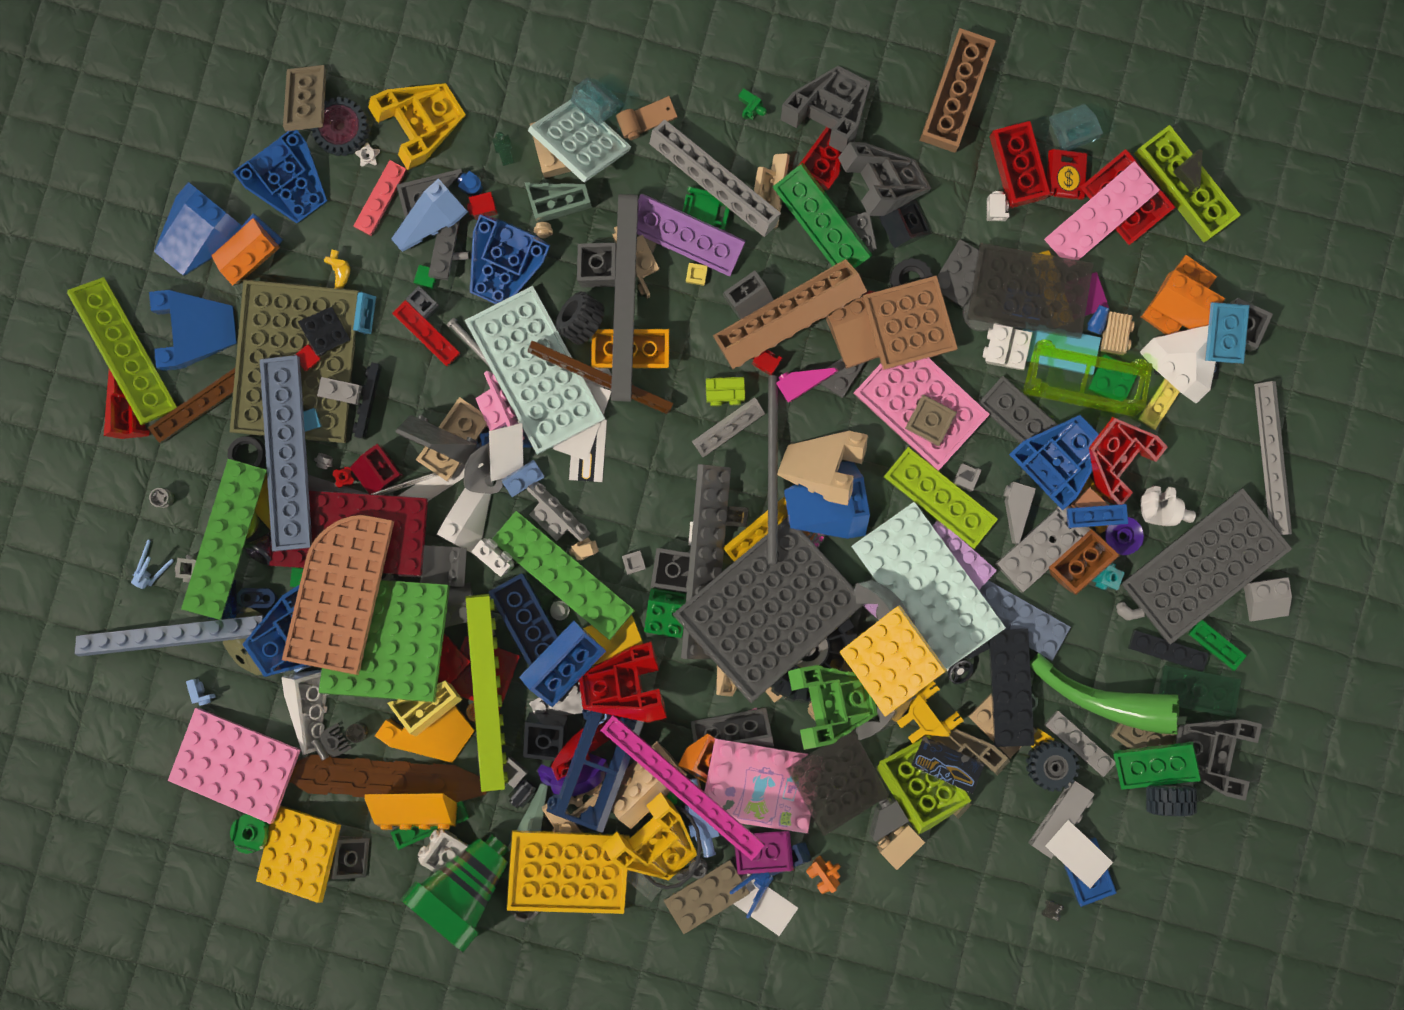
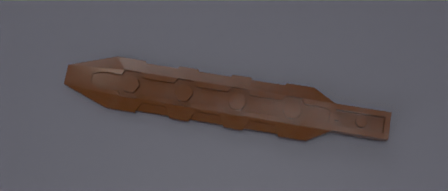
(367, 776)

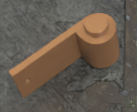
(646, 118)

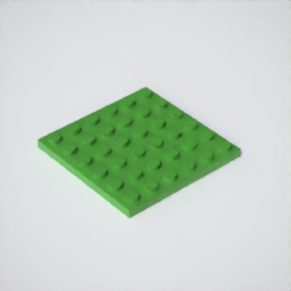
(401, 646)

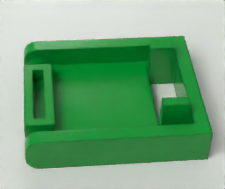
(704, 207)

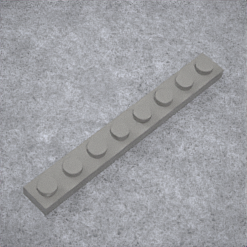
(1273, 456)

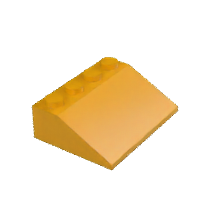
(412, 811)

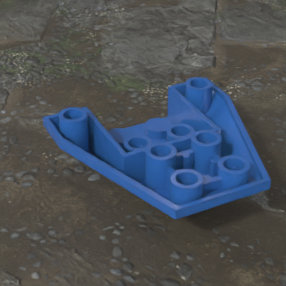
(284, 177)
(503, 258)
(816, 515)

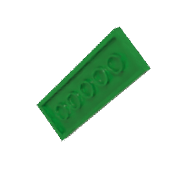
(821, 218)

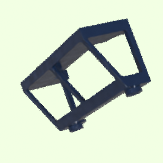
(595, 816)

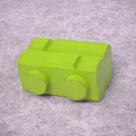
(725, 390)

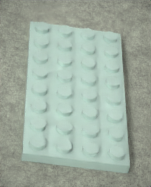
(543, 396)
(930, 583)

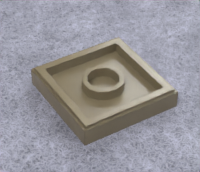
(930, 420)

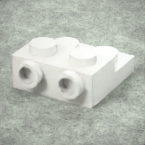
(1007, 347)
(493, 557)
(440, 850)

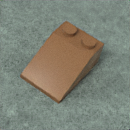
(853, 333)

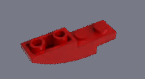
(563, 760)

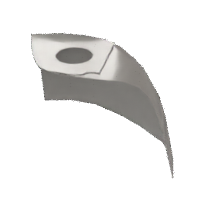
(475, 476)

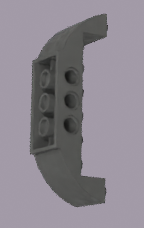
(876, 593)

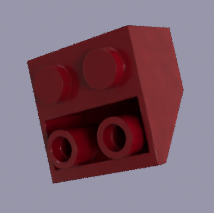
(376, 470)

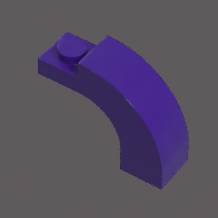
(587, 780)

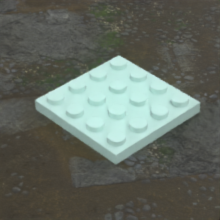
(579, 141)

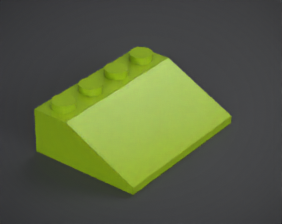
(920, 795)

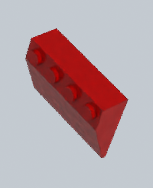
(1142, 218)

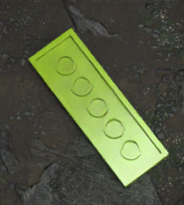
(940, 497)

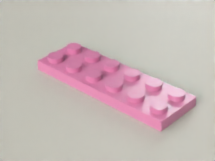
(1102, 213)

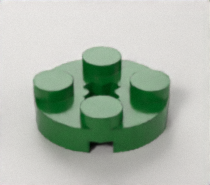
(241, 839)

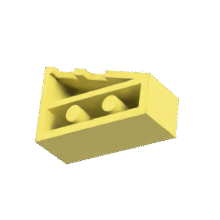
(419, 715)

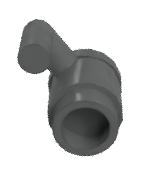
(700, 871)

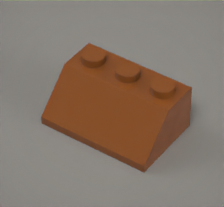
(1083, 562)

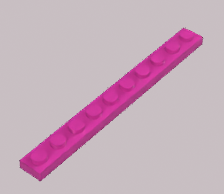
(683, 787)

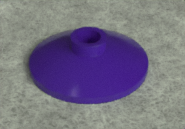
(1133, 537)

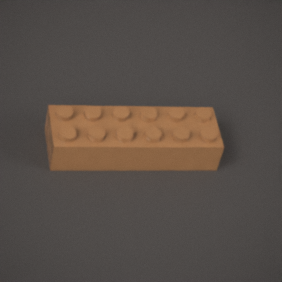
(957, 90)

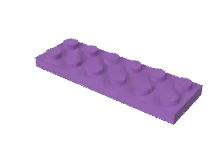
(688, 235)

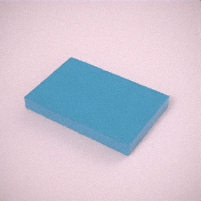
(1227, 333)

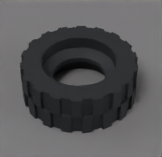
(909, 265)

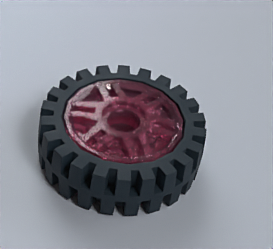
(354, 130)

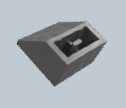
(748, 295)

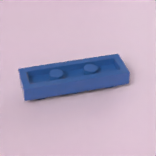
(1097, 516)

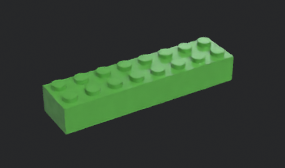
(224, 539)
(563, 575)

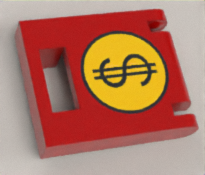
(1066, 176)

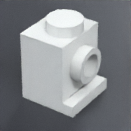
(997, 207)

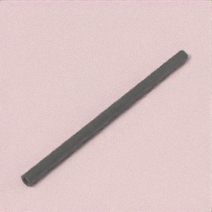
(772, 469)

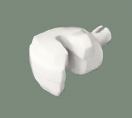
(1164, 507)

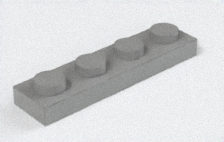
(728, 427)
(1080, 743)

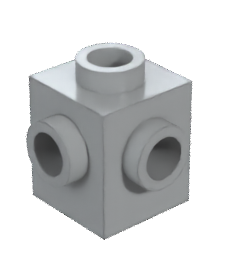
(183, 567)

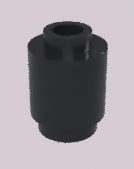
(522, 793)

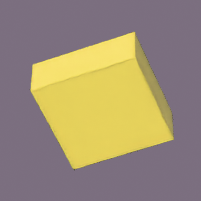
(696, 274)

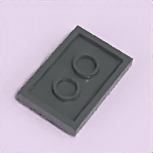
(958, 274)

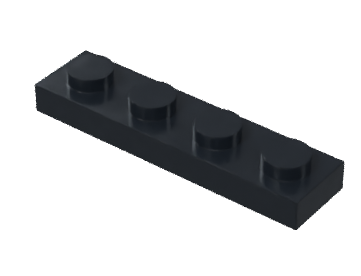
(368, 392)
(1172, 652)

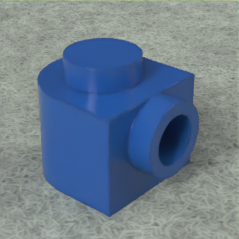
(470, 184)

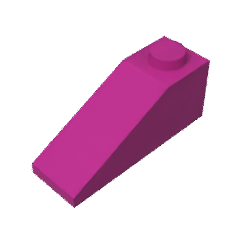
(798, 383)

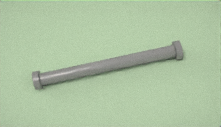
(466, 337)

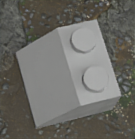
(1268, 598)

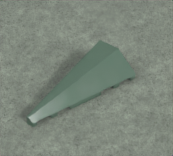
(531, 820)

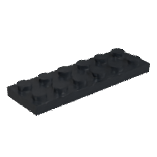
(1011, 688)

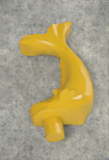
(341, 269)

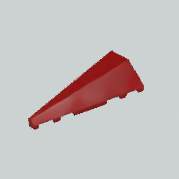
(119, 416)

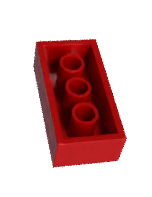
(1019, 164)

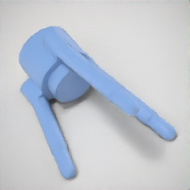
(141, 576)

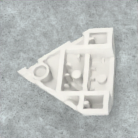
(1182, 361)

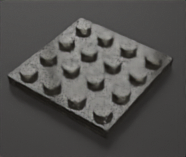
(837, 782)

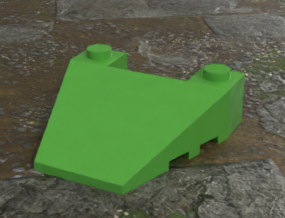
(837, 703)

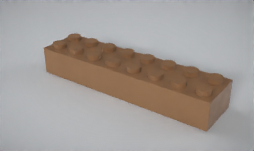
(790, 313)

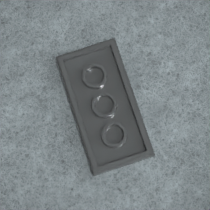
(1015, 411)

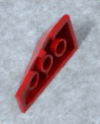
(823, 160)

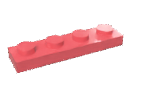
(380, 198)

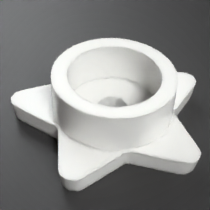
(367, 150)

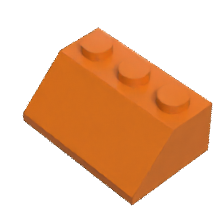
(244, 252)
(1185, 300)
(698, 757)

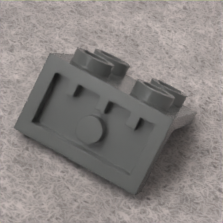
(443, 565)

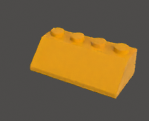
(649, 348)

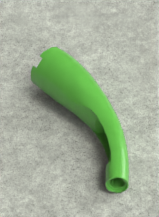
(1138, 710)

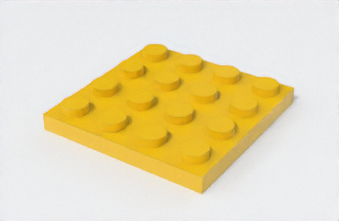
(893, 661)
(299, 854)

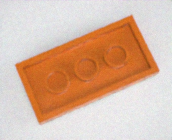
(1191, 269)

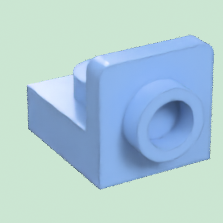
(196, 692)

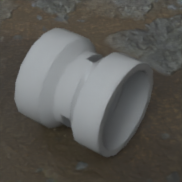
(158, 495)

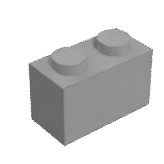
(339, 391)

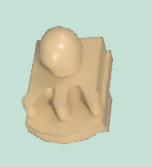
(584, 549)

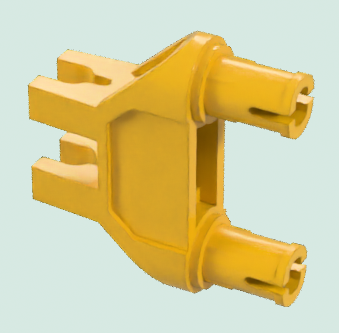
(926, 718)

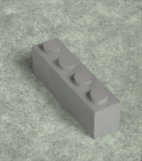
(1067, 807)

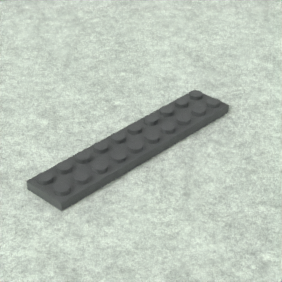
(707, 539)

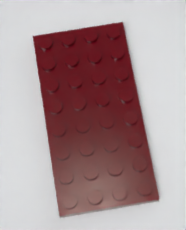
(407, 537)

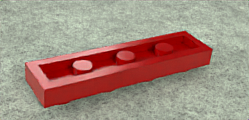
(426, 333)

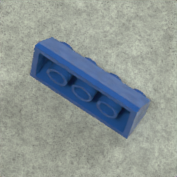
(562, 664)

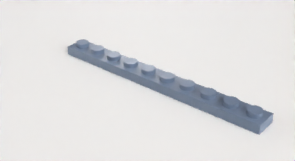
(166, 636)

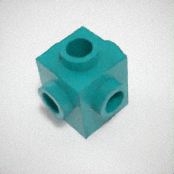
(1109, 578)

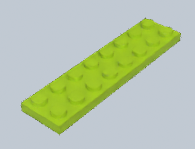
(122, 350)

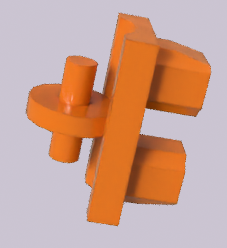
(827, 872)

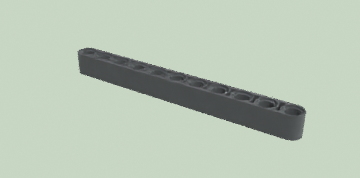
(624, 297)

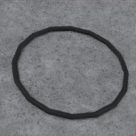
(697, 857)

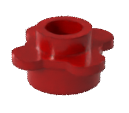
(348, 480)

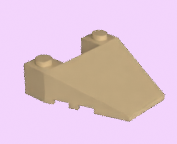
(817, 464)

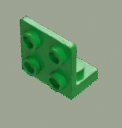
(660, 613)

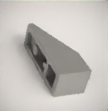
(1017, 505)

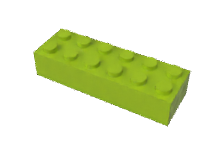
(1205, 209)

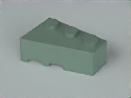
(557, 200)

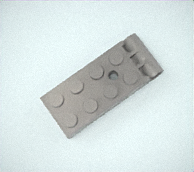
(1036, 553)

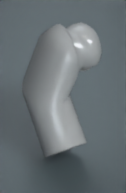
(1127, 613)

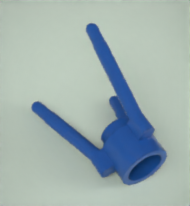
(761, 881)

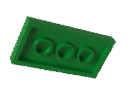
(1157, 765)

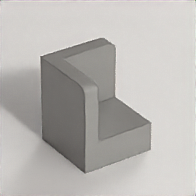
(966, 477)
(515, 771)

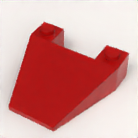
(1114, 452)
(617, 689)

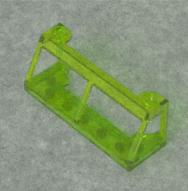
(1038, 388)

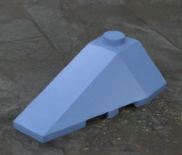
(431, 212)

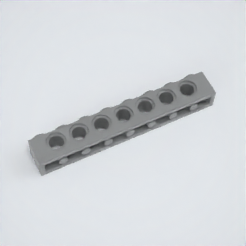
(714, 178)

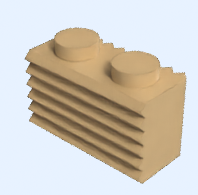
(1116, 334)

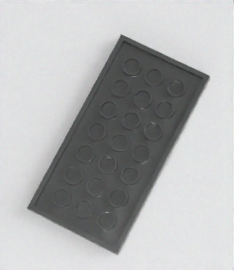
(1206, 566)

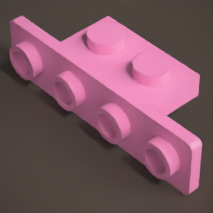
(495, 405)

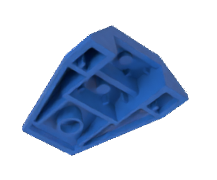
(194, 231)
(1059, 459)

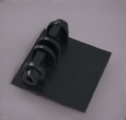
(324, 331)

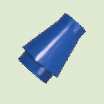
(1099, 319)

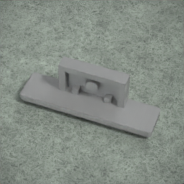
(554, 516)

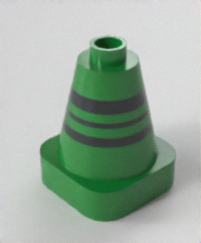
(460, 891)

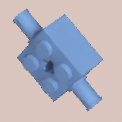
(706, 831)

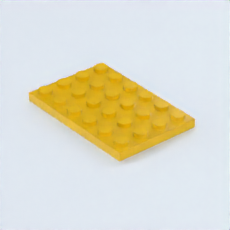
(564, 873)

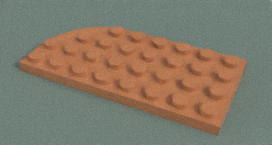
(338, 594)

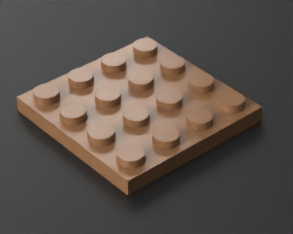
(909, 322)

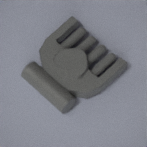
(328, 744)

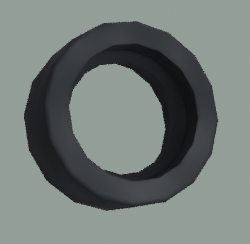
(248, 440)

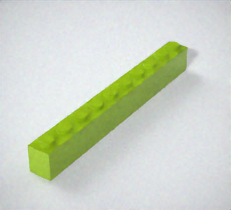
(485, 692)

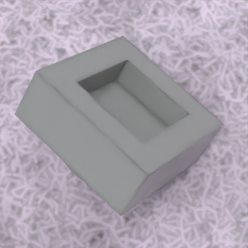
(633, 562)

